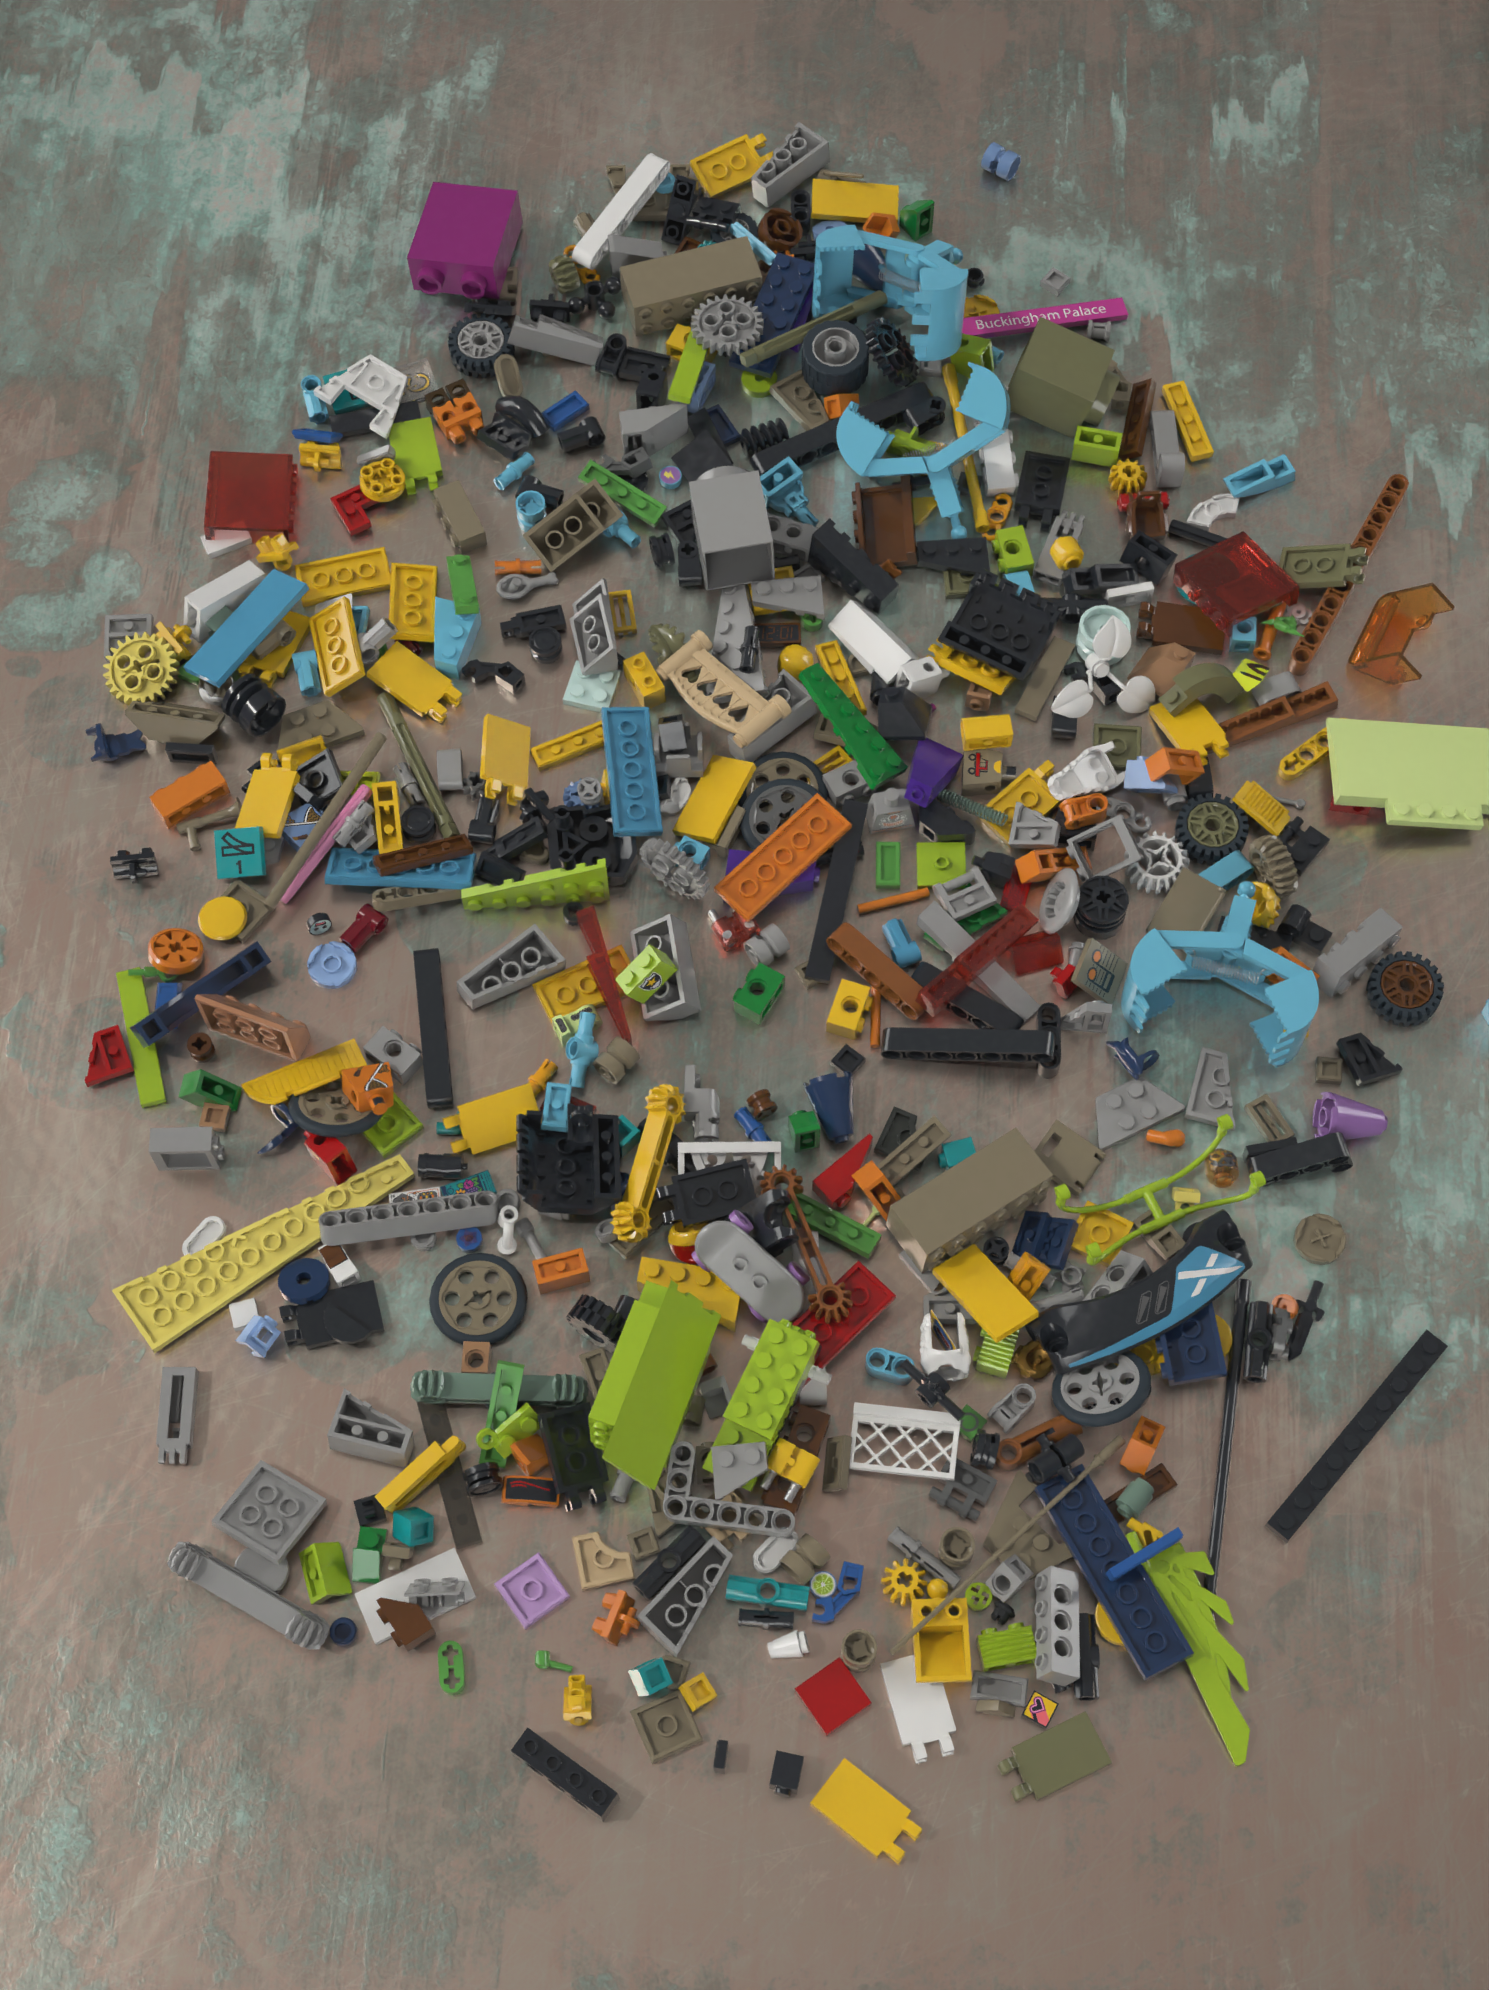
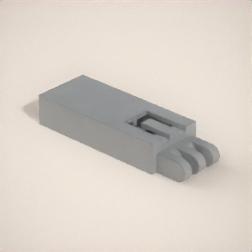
(1046, 568)
(177, 1406)

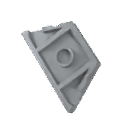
(1132, 1110)

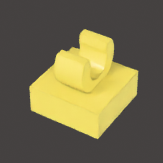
(1185, 1195)

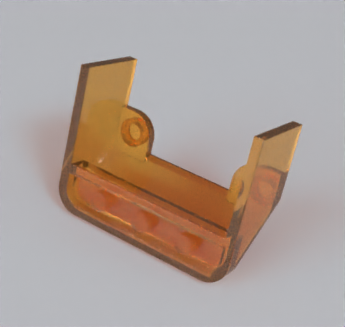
(1390, 628)

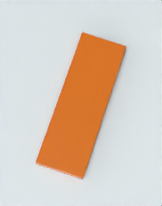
(782, 857)

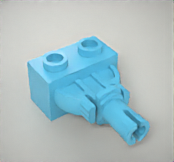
(785, 491)

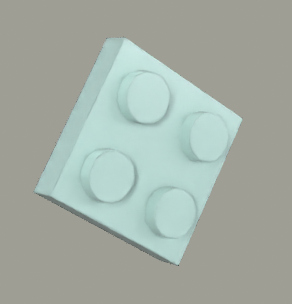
(592, 690)

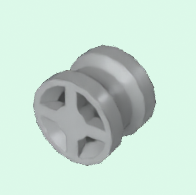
(587, 786)

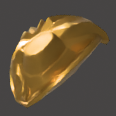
(1032, 1360)

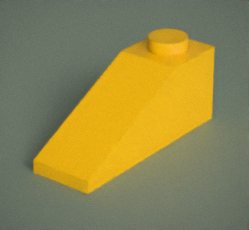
(387, 816)

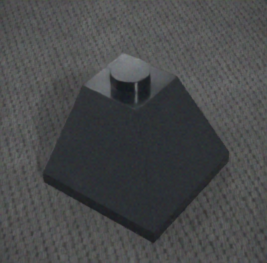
(902, 715)

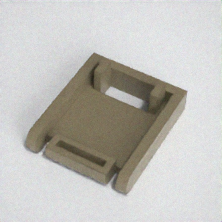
(1072, 1159)

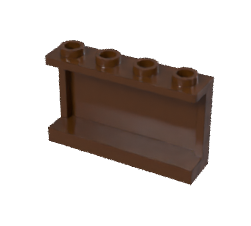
(886, 522)

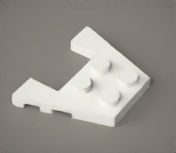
(373, 383)

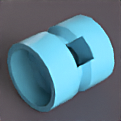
(530, 509)

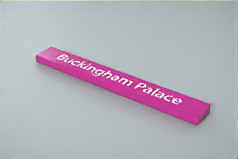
(1063, 315)

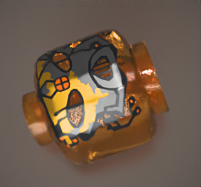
(1221, 1168)

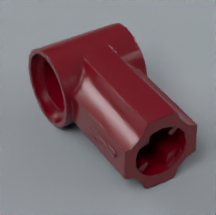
(367, 923)

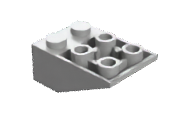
(653, 427)

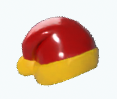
(683, 1240)

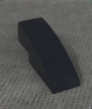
(1099, 578)

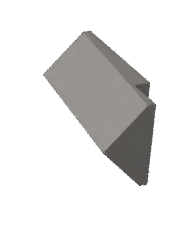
(556, 339)
(594, 631)

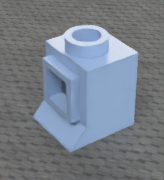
(249, 1334)

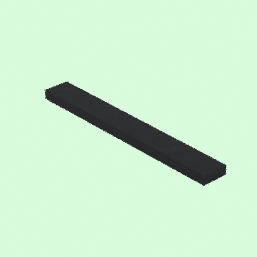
(836, 892)

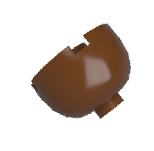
(779, 230)

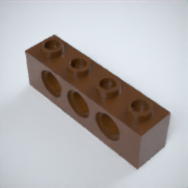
(805, 1420)

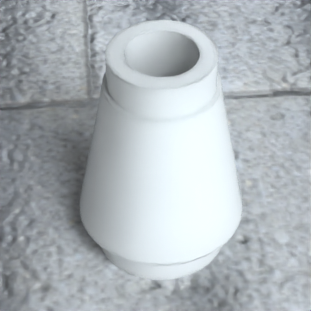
(790, 1645)

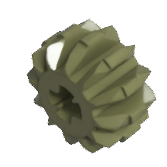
(564, 274)

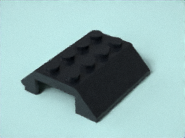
(1002, 625)
(565, 1179)

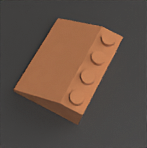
(253, 1025)

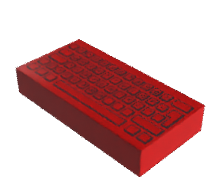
(1014, 892)

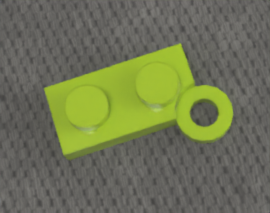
(515, 1428)

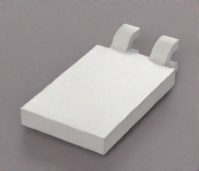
(918, 1708)

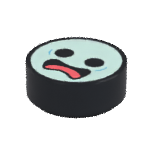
(318, 924)

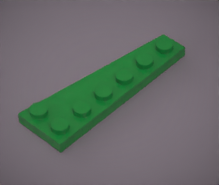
(874, 756)

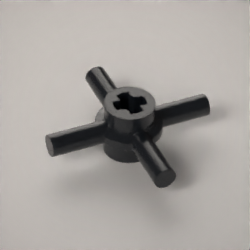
(932, 1390)

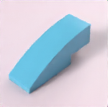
(1260, 477)

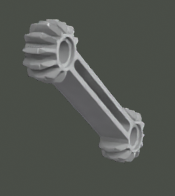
(248, 1595)

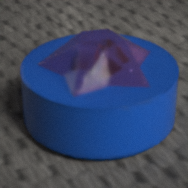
(469, 1239)

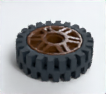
(1401, 1005)

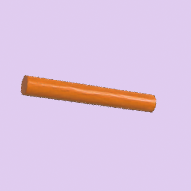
(893, 900)
(875, 1019)

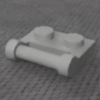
(967, 900)

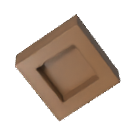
(215, 1116)

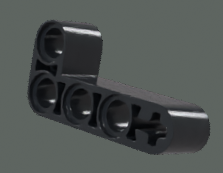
(1303, 1158)

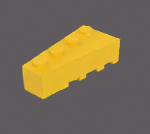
(693, 1280)

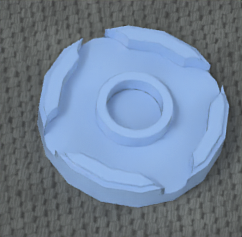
(332, 965)

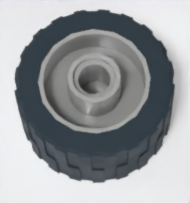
(835, 358)

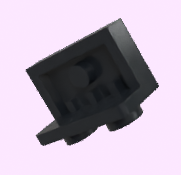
(505, 436)

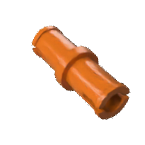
(517, 567)

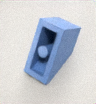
(1138, 779)

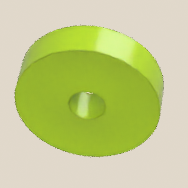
(755, 388)

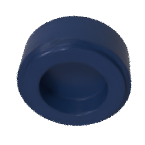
(343, 1632)

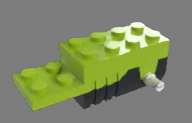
(769, 1387)

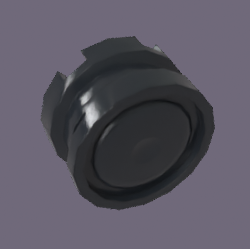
(661, 550)
(545, 645)
(418, 824)
(985, 1449)
(482, 1479)

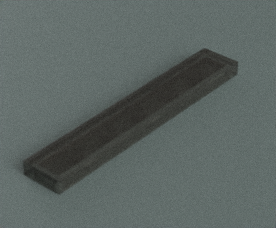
(451, 1481)

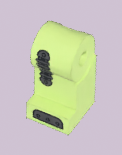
(567, 1025)

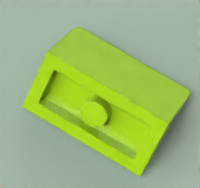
(324, 1571)

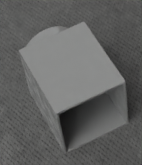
(731, 527)

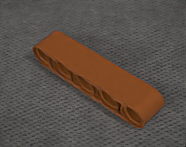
(876, 969)

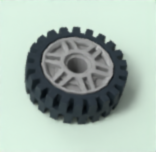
(478, 344)

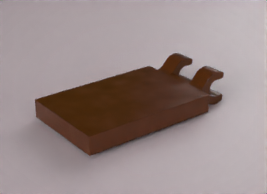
(1181, 625)

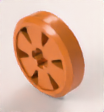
(163, 947)

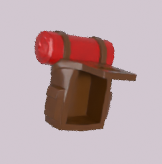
(1145, 513)

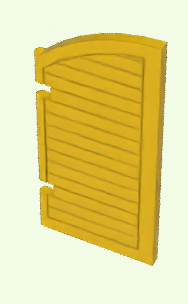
(305, 1074)

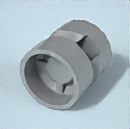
(769, 944)

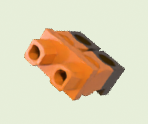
(456, 411)

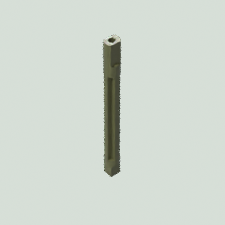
(797, 335)
(417, 765)

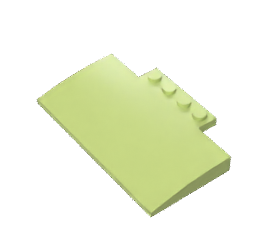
(1412, 770)

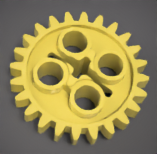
(135, 651)

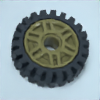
(1211, 813)

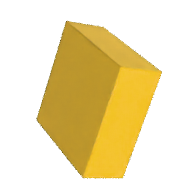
(697, 1691)

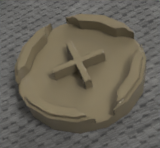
(1319, 1239)

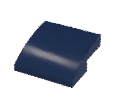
(1046, 1238)

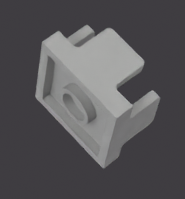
(682, 764)

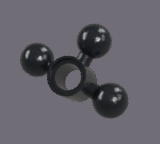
(595, 298)

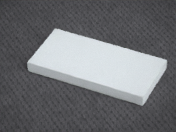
(394, 1588)

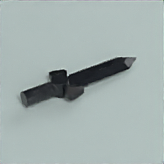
(1304, 1320)

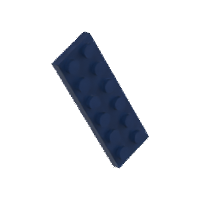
(780, 305)

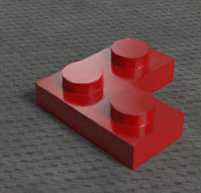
(351, 507)

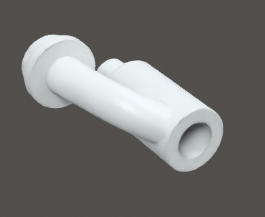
(507, 1220)

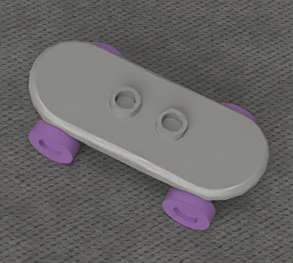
(750, 1270)

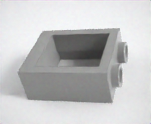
(1126, 836)
(185, 1148)

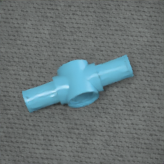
(621, 530)
(582, 1049)

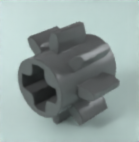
(474, 785)

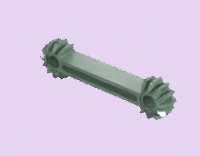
(476, 1388)

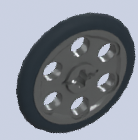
(772, 793)

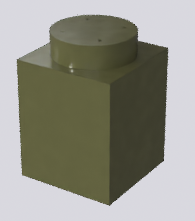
(1062, 379)

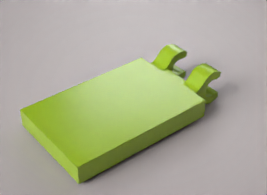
(416, 452)

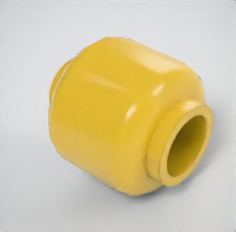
(1066, 553)

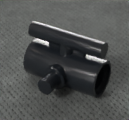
(1055, 1458)

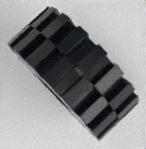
(597, 1322)

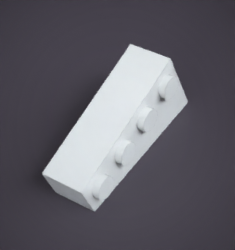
(998, 462)

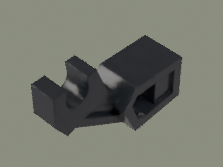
(512, 682)
(1103, 687)

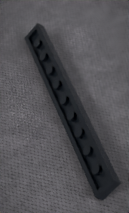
(1356, 1436)

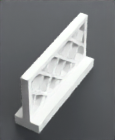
(912, 1420)

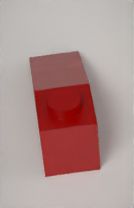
(836, 1183)

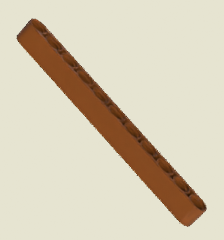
(1382, 513)

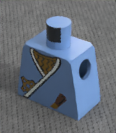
(300, 824)

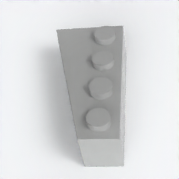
(511, 968)

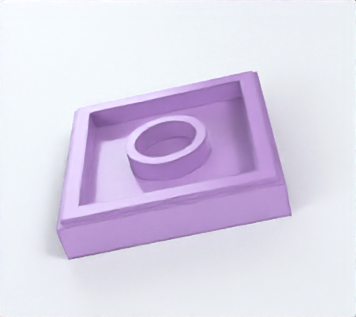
(532, 1590)

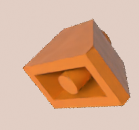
(876, 1188)
(1142, 1445)
(530, 1455)

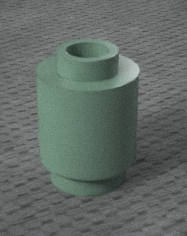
(1134, 1498)

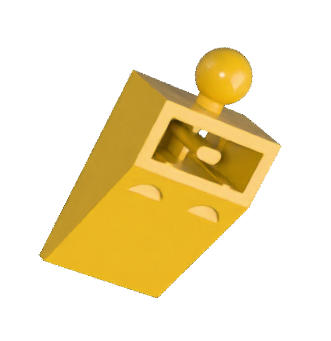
(943, 1643)

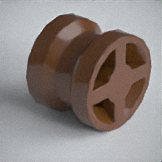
(205, 1051)
(762, 1104)

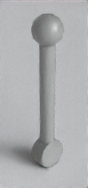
(1300, 803)

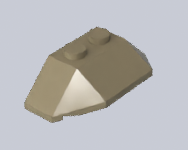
(173, 722)

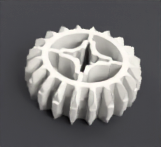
(1162, 874)

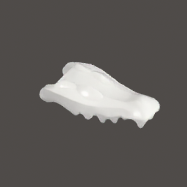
(1086, 774)

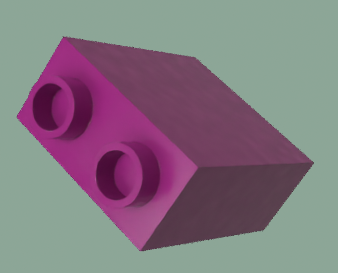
(465, 240)

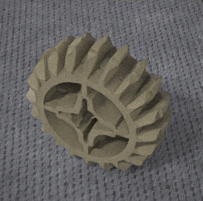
(1274, 865)

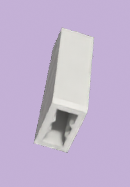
(226, 590)

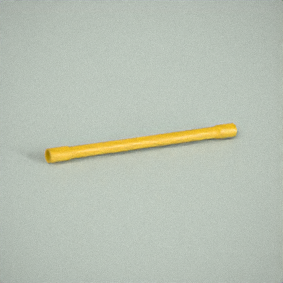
(979, 512)

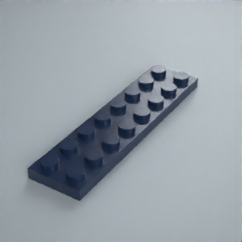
(1132, 1599)

